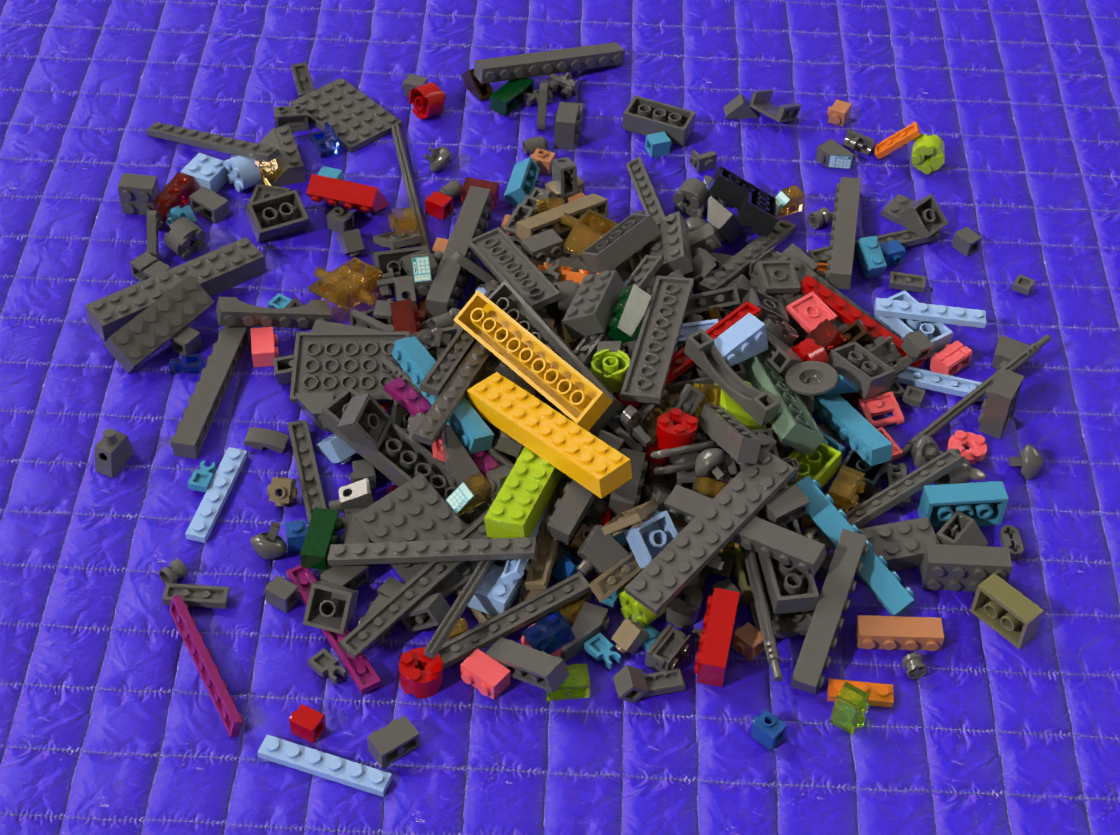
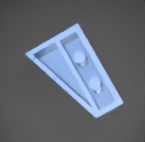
(742, 340)

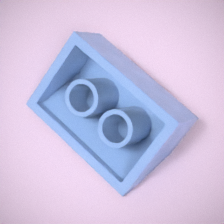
(335, 449)

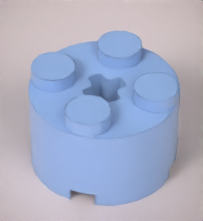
(242, 172)

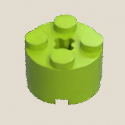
(928, 153)
(610, 368)
(636, 611)

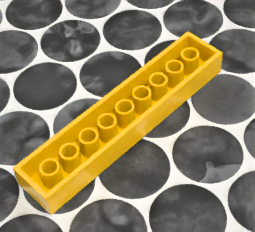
(533, 361)
(550, 435)

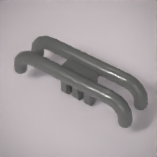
(684, 455)

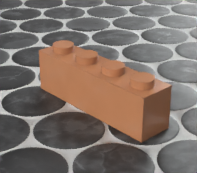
(899, 633)

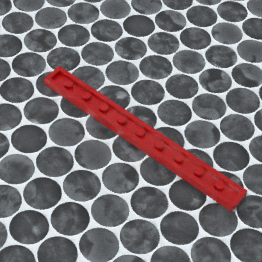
(682, 362)

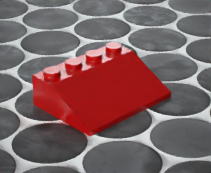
(345, 193)

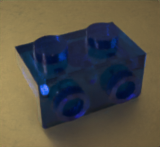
(326, 141)
(549, 633)

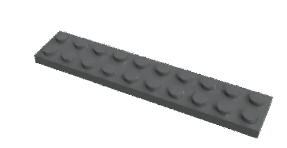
(657, 340)
(709, 531)

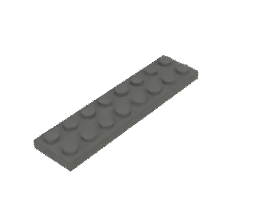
(511, 264)

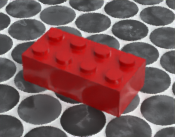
(716, 637)

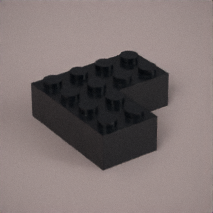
(754, 205)

